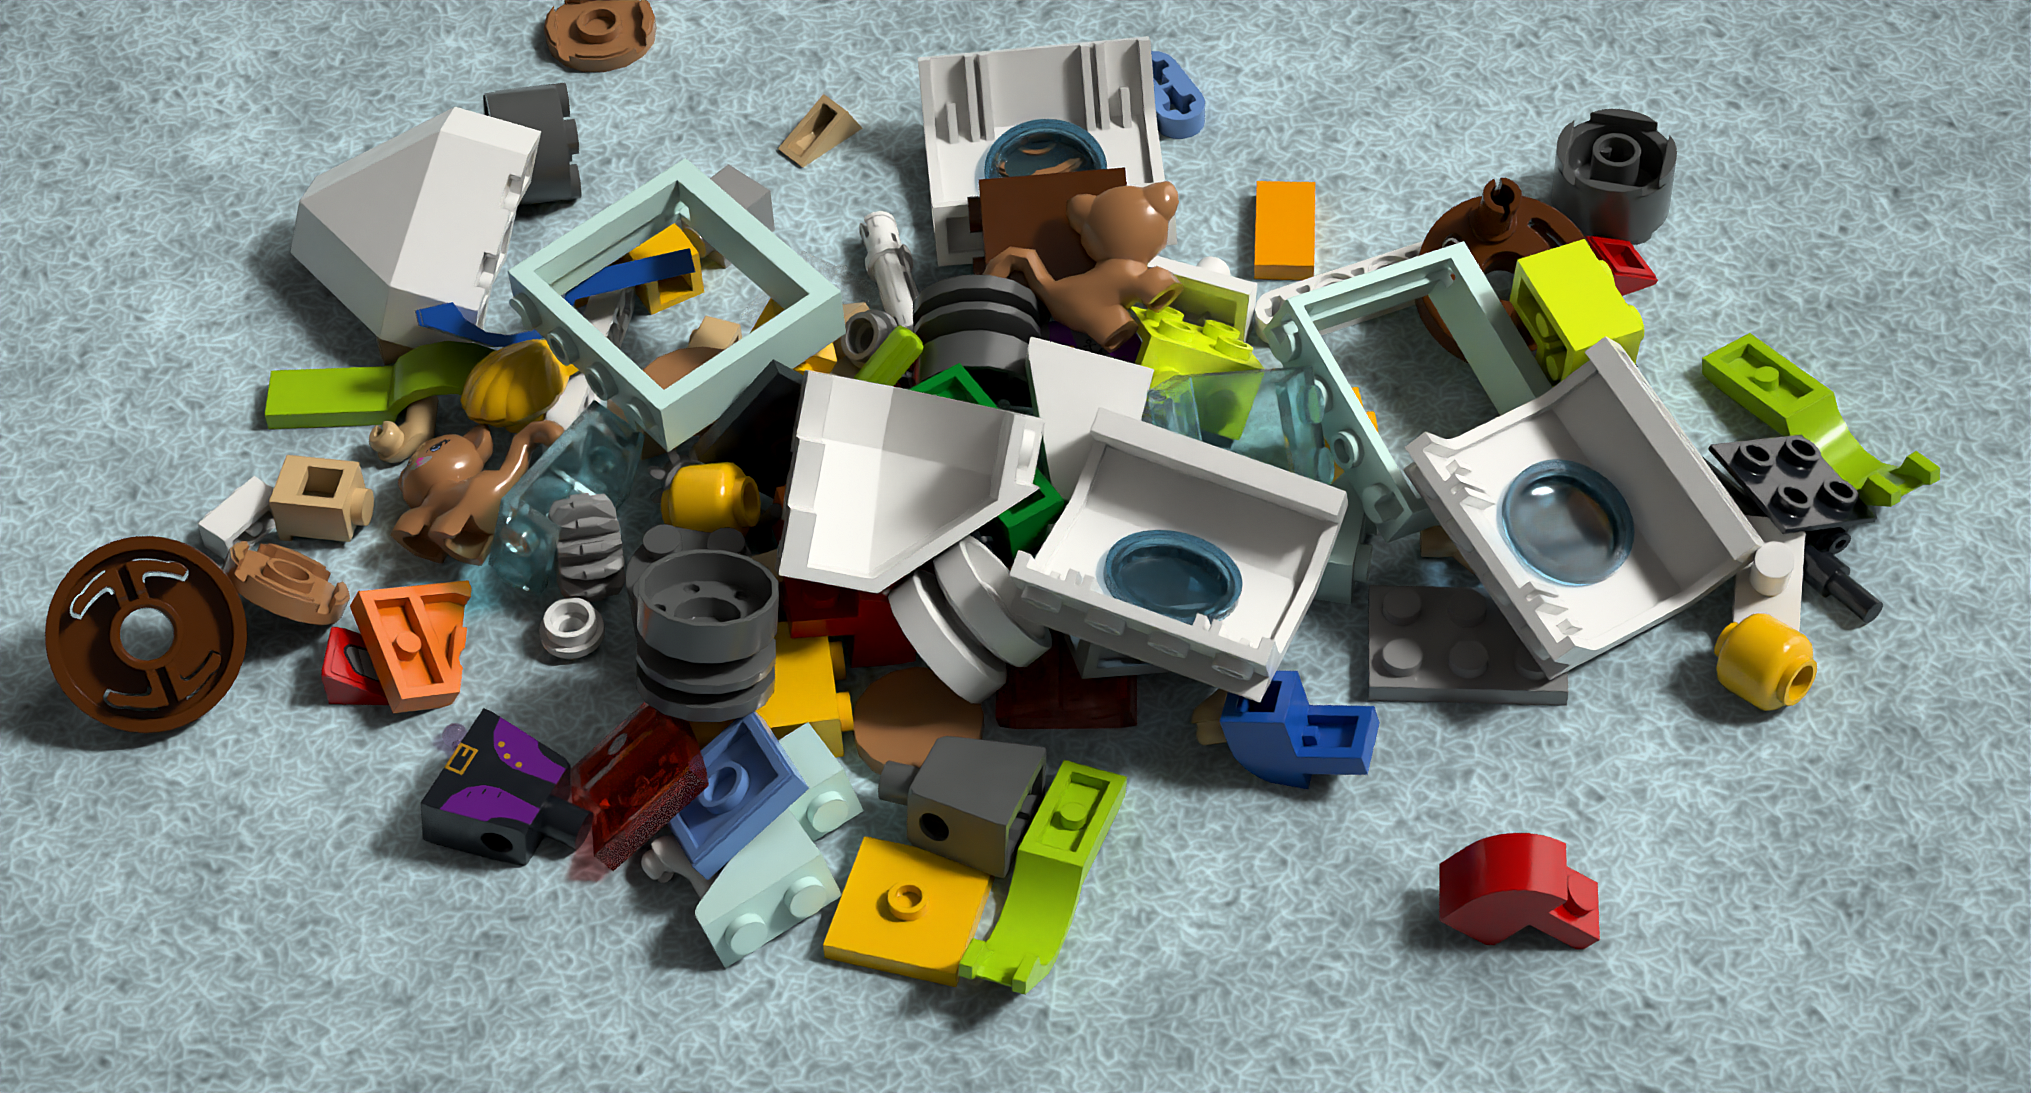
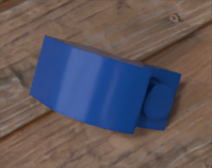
(1291, 740)

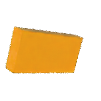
(1284, 230)

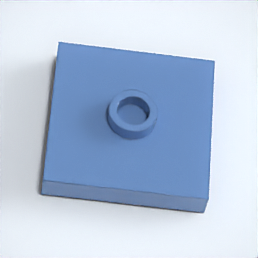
(747, 790)

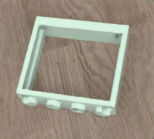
(683, 192)
(1474, 320)

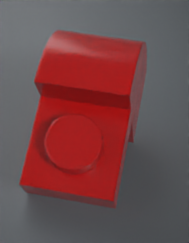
(860, 615)
(1515, 883)

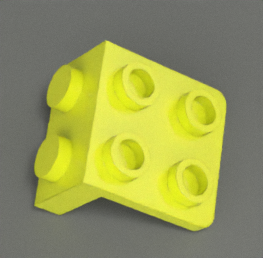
(1185, 348)

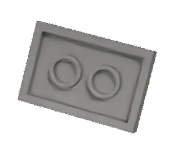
(1450, 650)

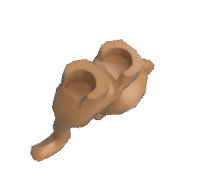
(1122, 234)
(453, 497)

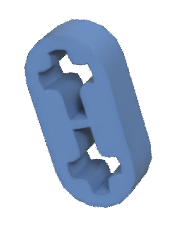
(1182, 93)

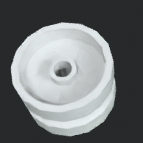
(963, 620)

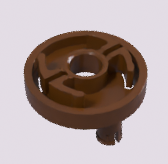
(1497, 236)
(89, 652)

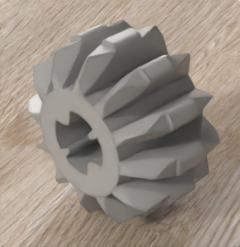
(589, 547)

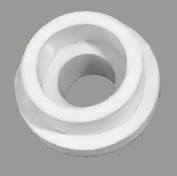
(569, 615)

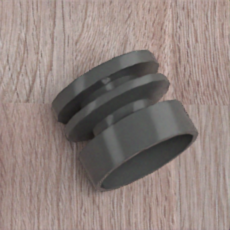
(983, 327)
(706, 635)

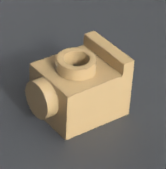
(320, 499)

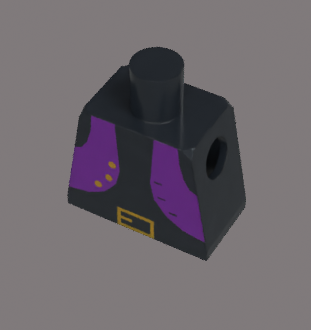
(502, 796)

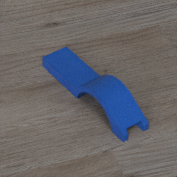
(450, 321)

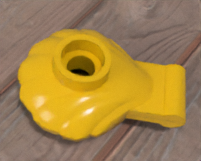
(515, 385)

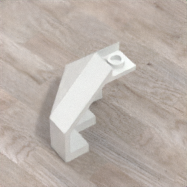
(418, 222)
(894, 478)

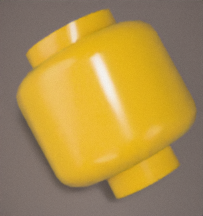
(711, 498)
(1765, 662)

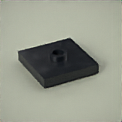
(758, 429)

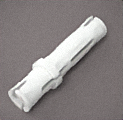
(890, 266)

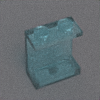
(1253, 413)
(592, 457)

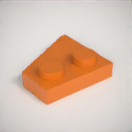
(415, 641)

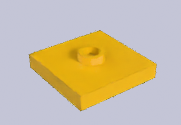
(907, 912)

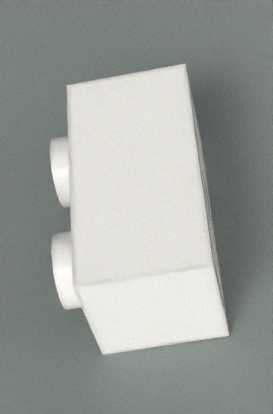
(239, 518)

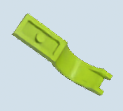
(368, 393)
(1800, 405)
(1048, 878)

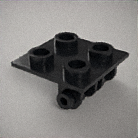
(1795, 488)

